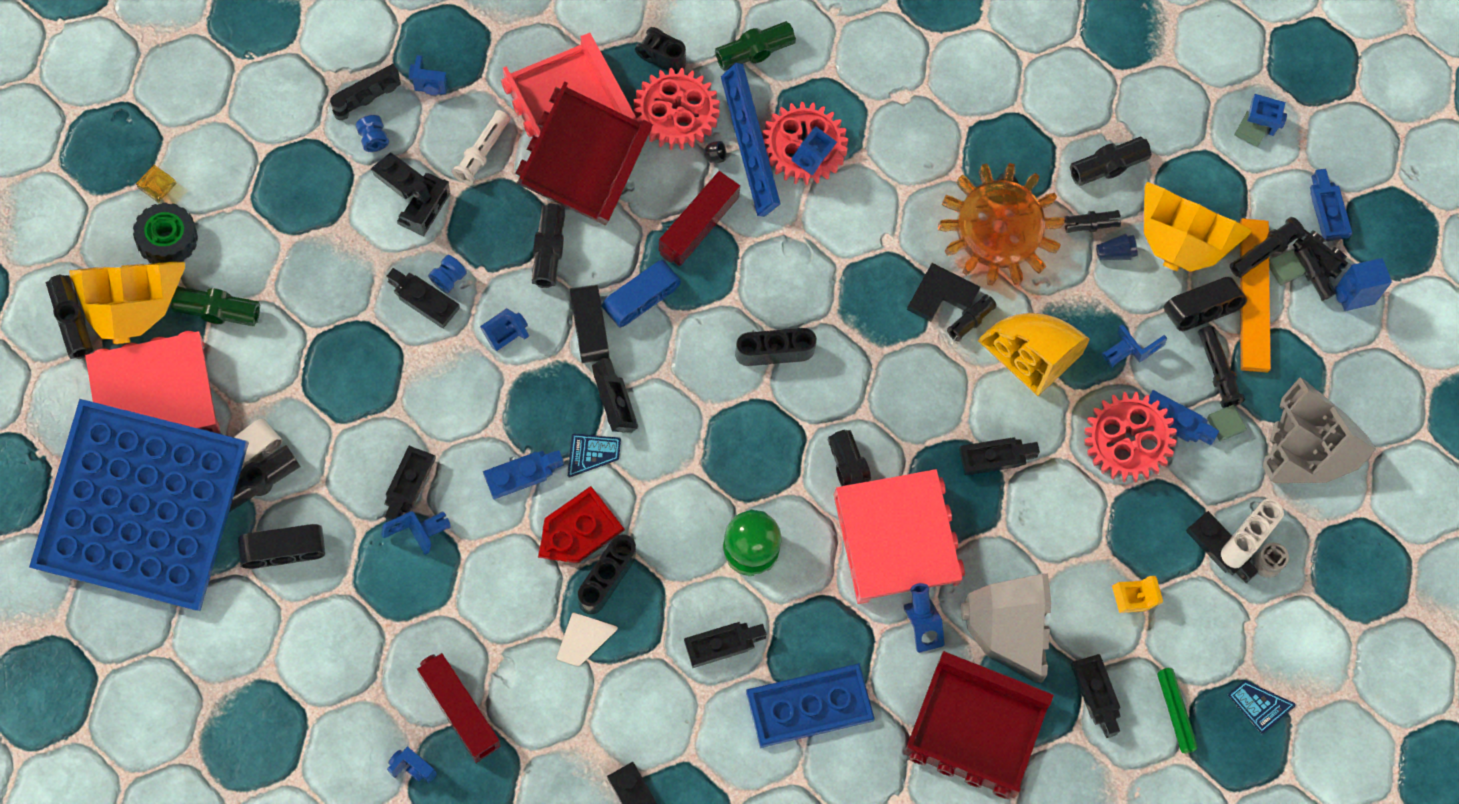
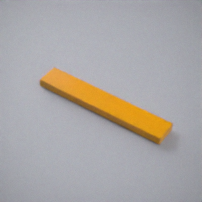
(1256, 311)

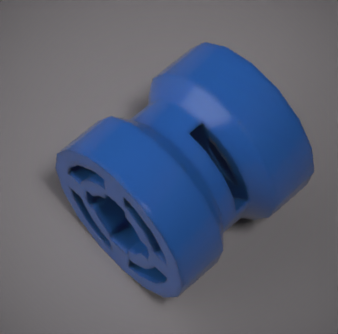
(372, 135)
(447, 274)

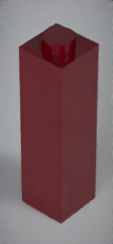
(699, 218)
(458, 706)

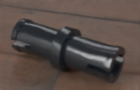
(1092, 221)
(1316, 273)
(971, 317)

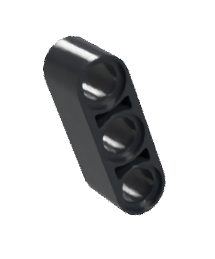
(1205, 303)
(589, 323)
(785, 338)
(281, 546)
(608, 561)

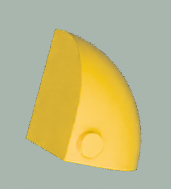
(1035, 347)

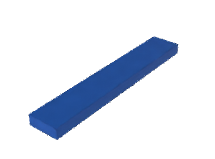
(750, 140)

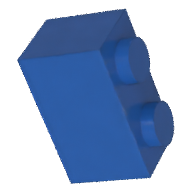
(1363, 284)

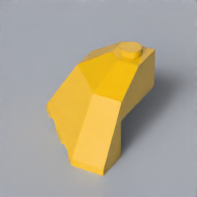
(1187, 232)
(126, 298)

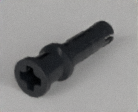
(1275, 242)
(1223, 377)

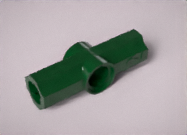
(755, 45)
(215, 306)

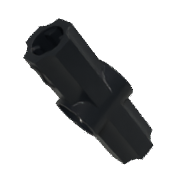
(1110, 161)
(548, 246)
(65, 303)
(850, 465)
(272, 470)

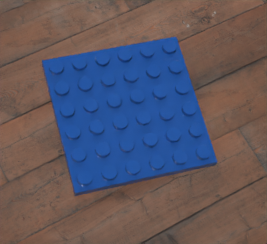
(139, 504)

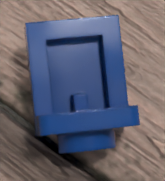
(427, 80)
(504, 328)

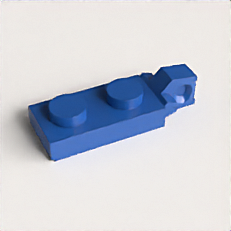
(1329, 207)
(1186, 422)
(521, 473)

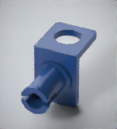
(1130, 346)
(419, 529)
(924, 618)

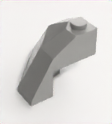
(1314, 440)
(1010, 623)

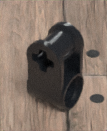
(659, 47)

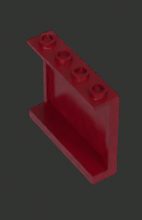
(582, 154)
(978, 725)

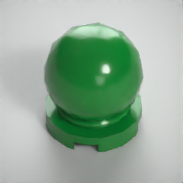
(752, 542)

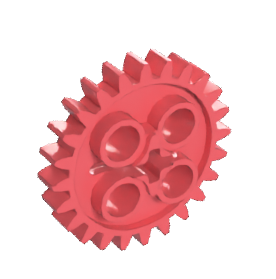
(686, 90)
(780, 143)
(1140, 459)

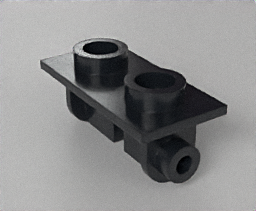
(1329, 258)

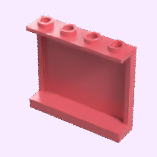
(579, 67)
(156, 380)
(898, 534)

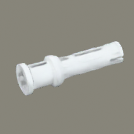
(476, 155)

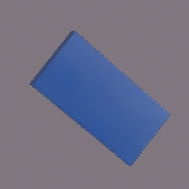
(809, 705)

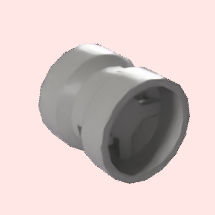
(1266, 564)

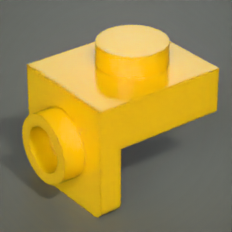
(1137, 595)

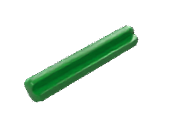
(1177, 710)

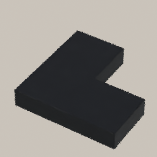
(939, 286)

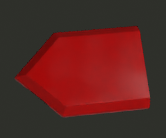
(578, 528)

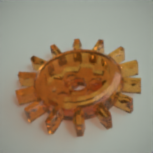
(993, 200)

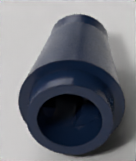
(1118, 248)

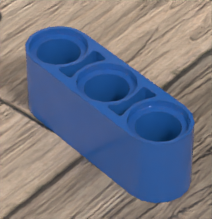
(641, 293)

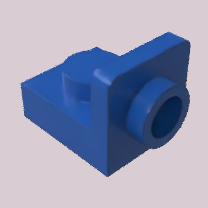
(1267, 112)
(813, 150)
(417, 766)

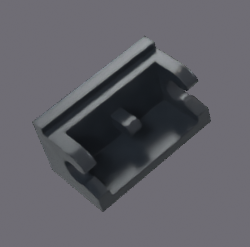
(420, 216)

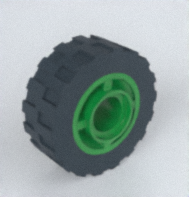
(164, 219)

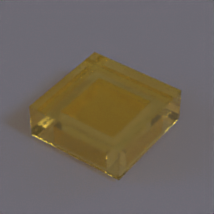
(156, 183)

